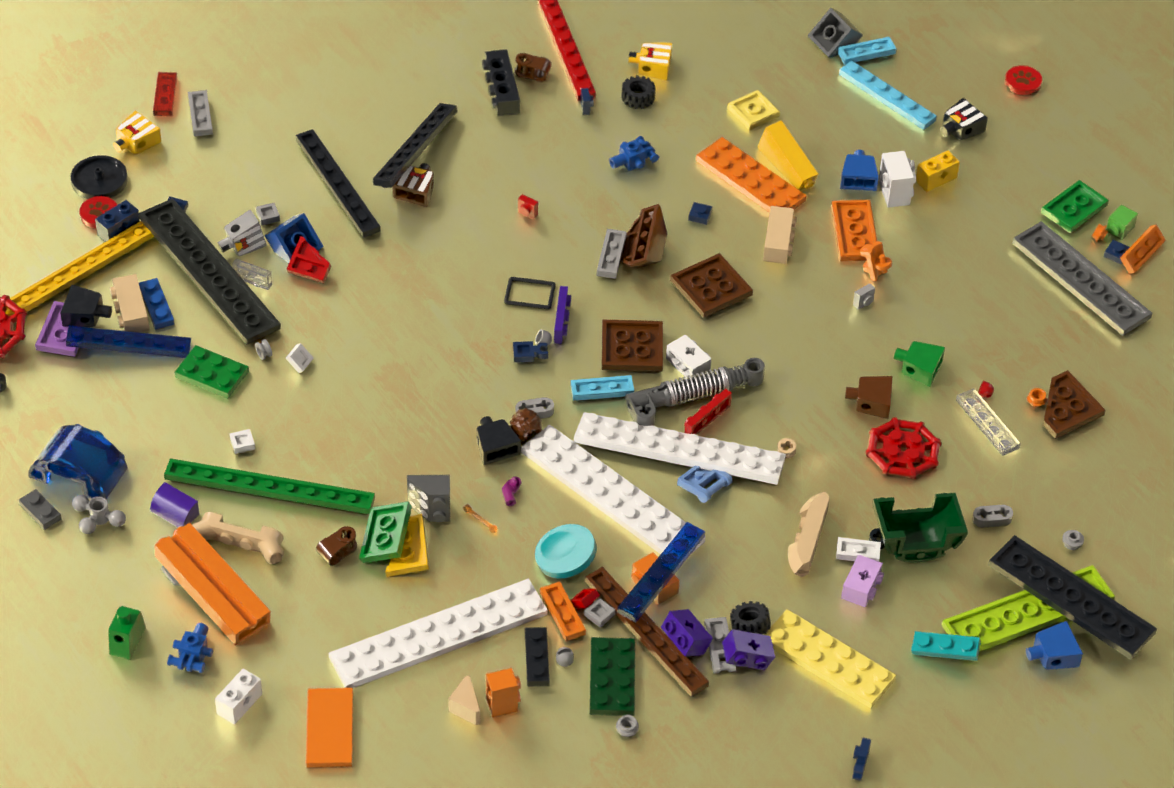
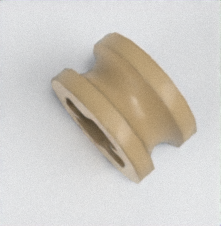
(789, 443)

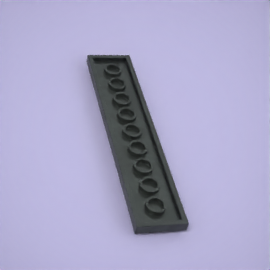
(209, 271)

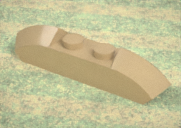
(812, 521)

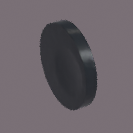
(99, 177)

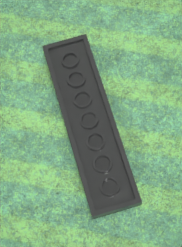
(1082, 278)

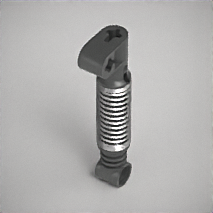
(681, 390)

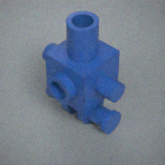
(633, 154)
(192, 650)

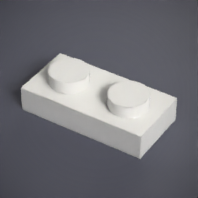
(850, 548)

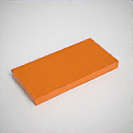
(853, 227)
(329, 727)

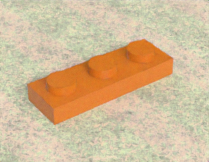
(1142, 249)
(562, 611)

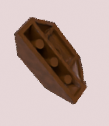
(645, 238)

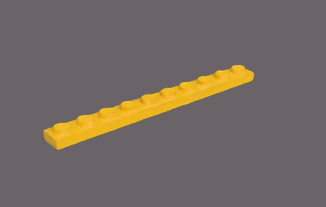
(81, 267)

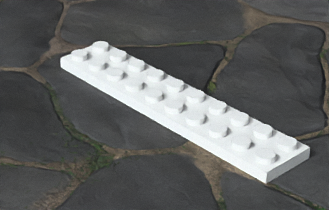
(680, 448)
(604, 488)
(437, 634)

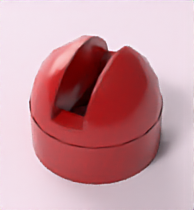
(986, 389)

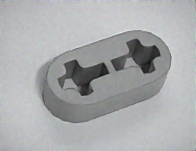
(537, 406)
(992, 516)

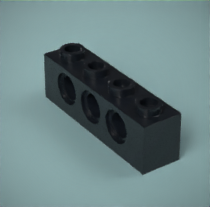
(502, 82)

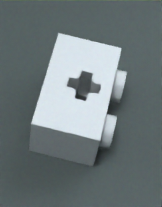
(688, 357)
(238, 696)

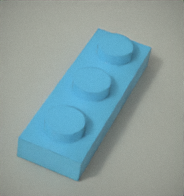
(867, 50)
(601, 387)

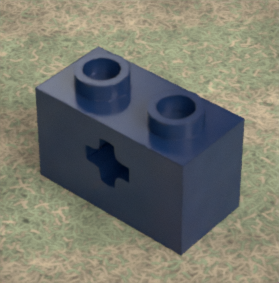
(116, 220)

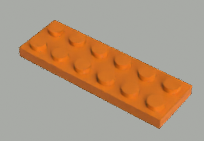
(749, 176)

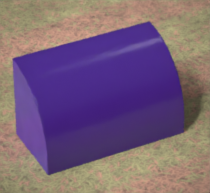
(174, 506)

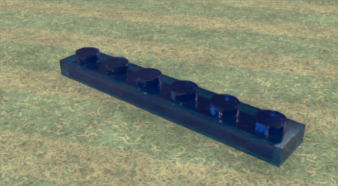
(128, 341)
(661, 572)

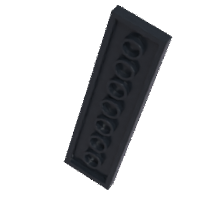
(1072, 597)

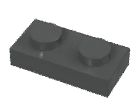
(39, 509)

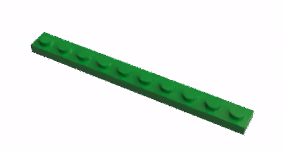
(269, 486)

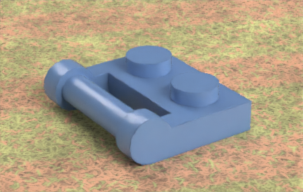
(697, 478)

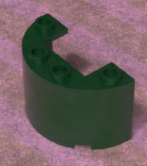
(921, 532)

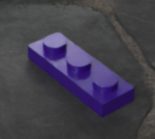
(562, 315)

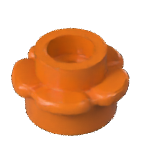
(1100, 232)
(1037, 397)

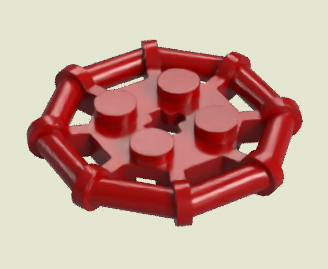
(7, 323)
(902, 462)

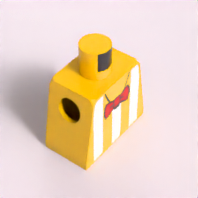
(653, 59)
(136, 134)

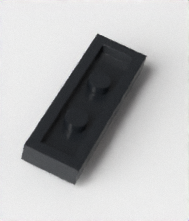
(536, 656)

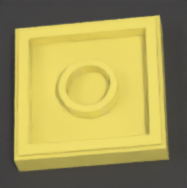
(753, 110)

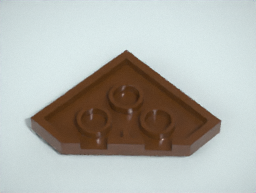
(1069, 406)

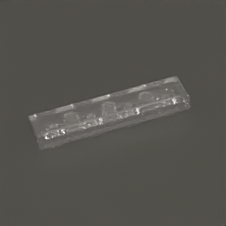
(988, 422)

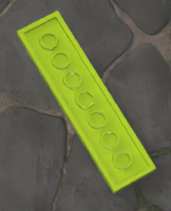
(1014, 615)

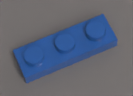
(156, 304)

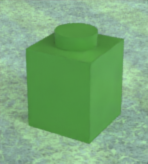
(1121, 222)

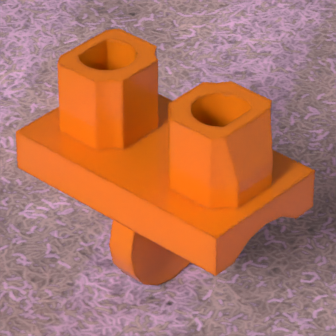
(876, 260)

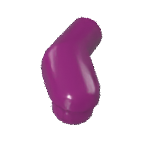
(510, 489)

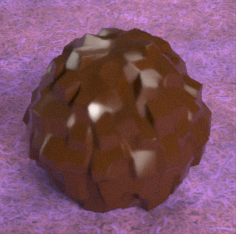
(525, 422)

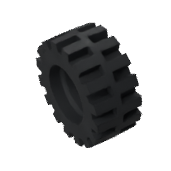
(640, 84)
(755, 612)

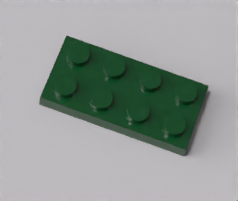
(612, 676)

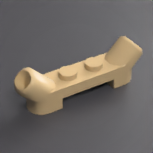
(265, 541)

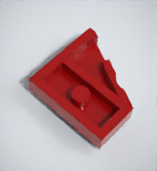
(308, 262)

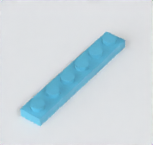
(887, 95)

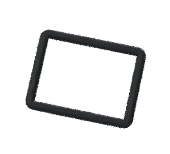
(529, 304)

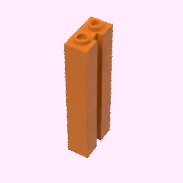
(212, 583)

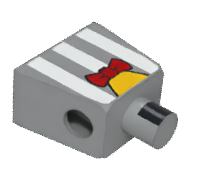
(243, 235)

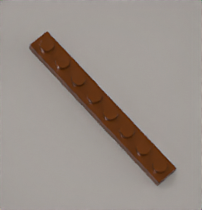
(649, 635)

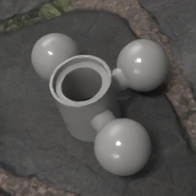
(98, 513)

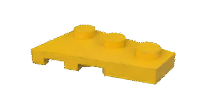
(414, 551)

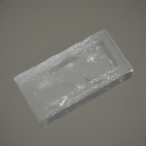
(253, 274)

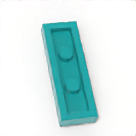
(946, 646)

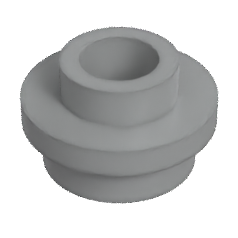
(1073, 539)
(630, 721)

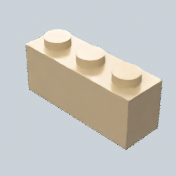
(779, 234)
(129, 304)

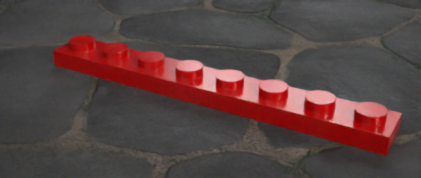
(566, 47)

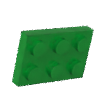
(1074, 206)
(211, 371)
(385, 532)

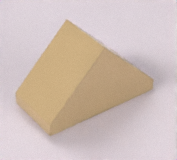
(464, 702)

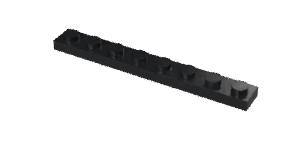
(414, 145)
(338, 183)

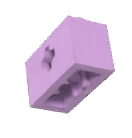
(862, 581)

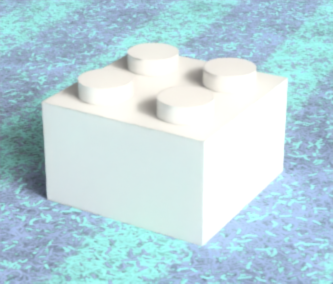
(896, 179)

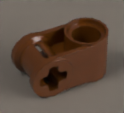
(533, 68)
(336, 547)

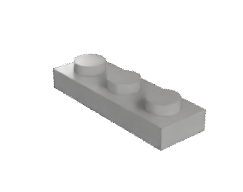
(200, 113)
(611, 253)

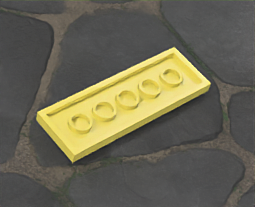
(830, 659)

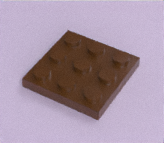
(711, 285)
(632, 345)

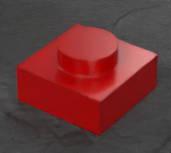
(527, 206)
(584, 598)

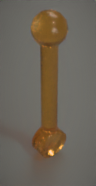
(493, 528)

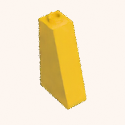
(787, 156)

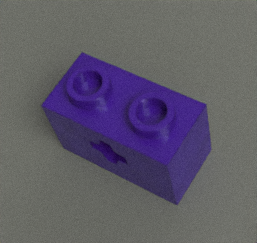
(686, 632)
(748, 649)

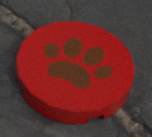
(1023, 80)
(94, 208)

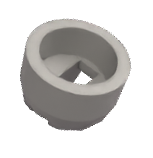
(543, 337)
(564, 656)

